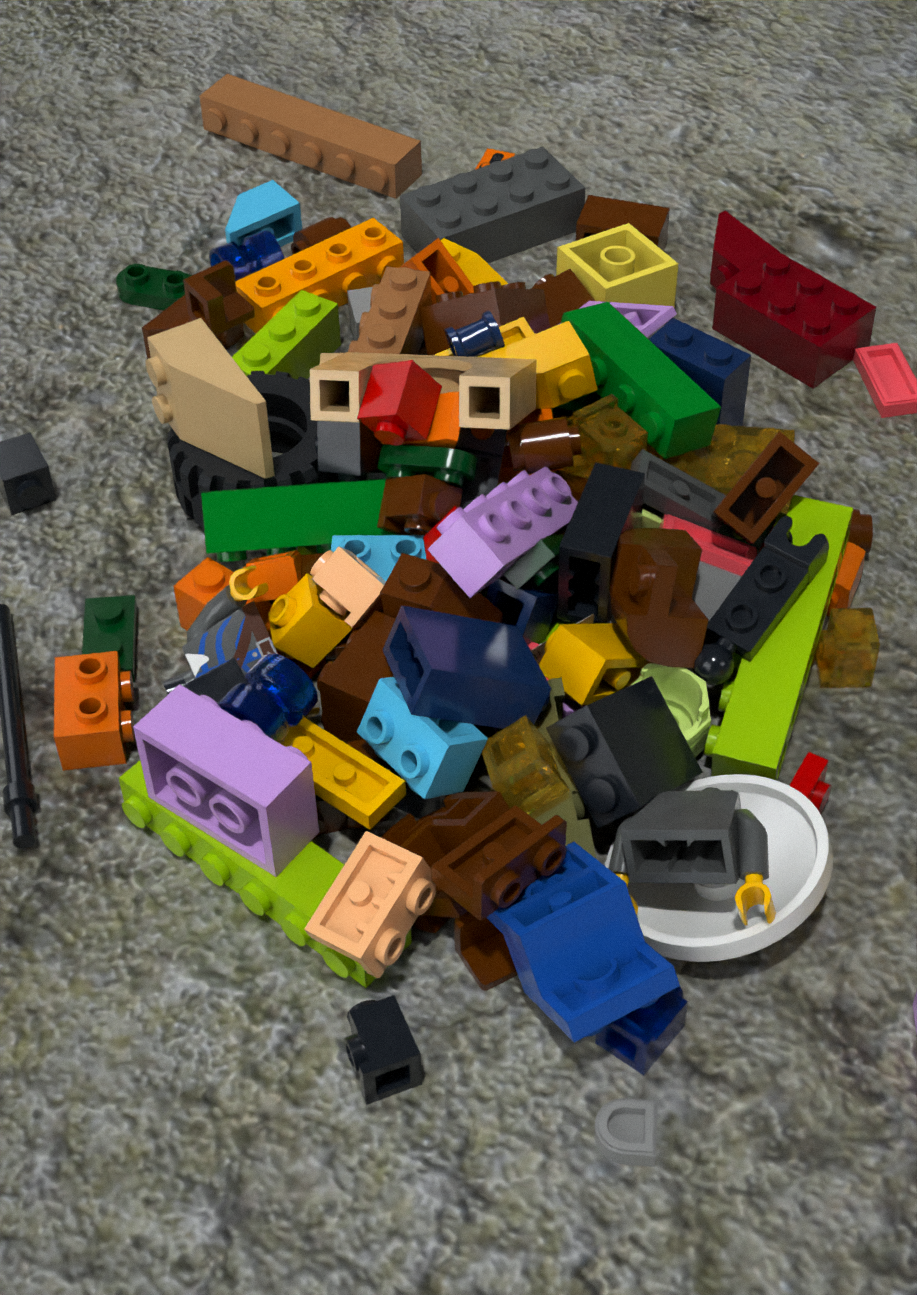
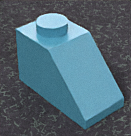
(264, 209)

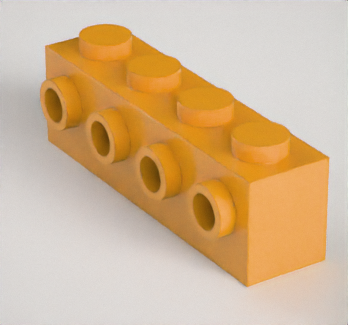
(326, 269)

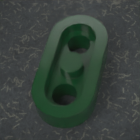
(150, 286)
(439, 462)

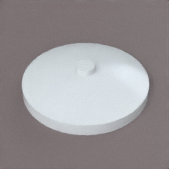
(703, 920)

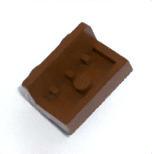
(501, 861)

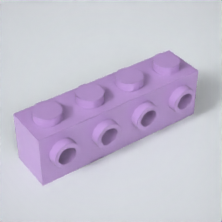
(502, 527)

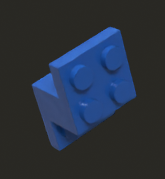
(582, 947)

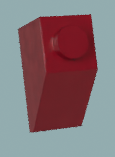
(734, 248)

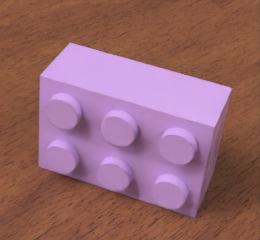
(228, 778)

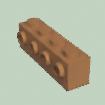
(394, 313)

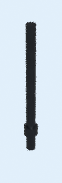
(18, 794)

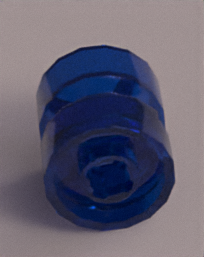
(253, 255)
(274, 697)

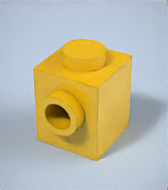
(305, 624)

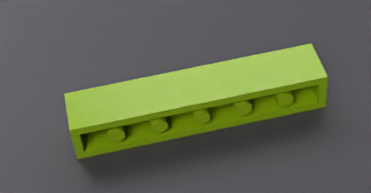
(769, 688)
(286, 898)

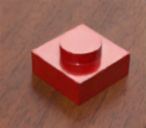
(811, 780)

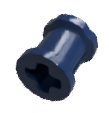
(475, 338)

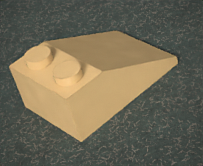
(209, 397)

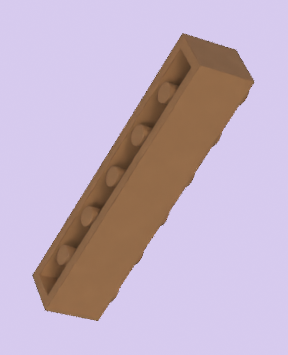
(312, 135)

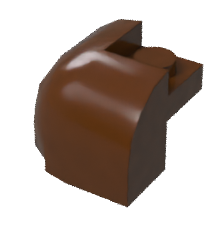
(654, 593)
(440, 834)

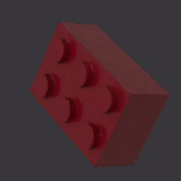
(793, 318)

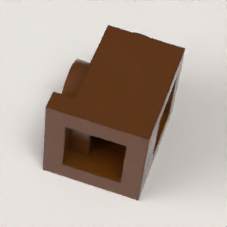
(416, 504)

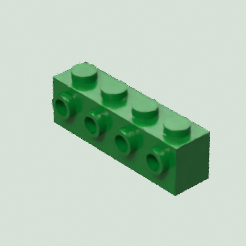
(645, 381)
(289, 516)

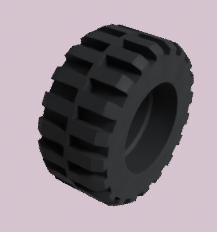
(290, 433)

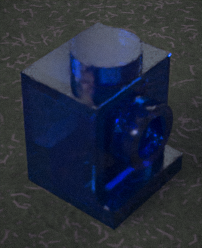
(645, 1032)

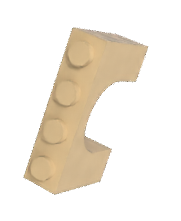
(491, 390)

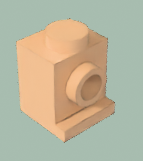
(348, 585)

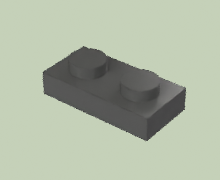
(677, 492)

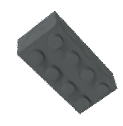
(496, 207)

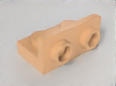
(373, 903)

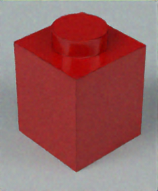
(399, 402)

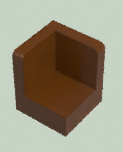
(215, 299)
(483, 951)

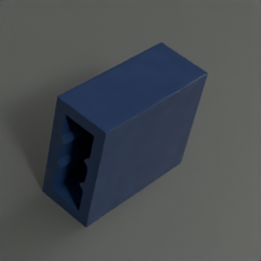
(711, 364)
(464, 669)

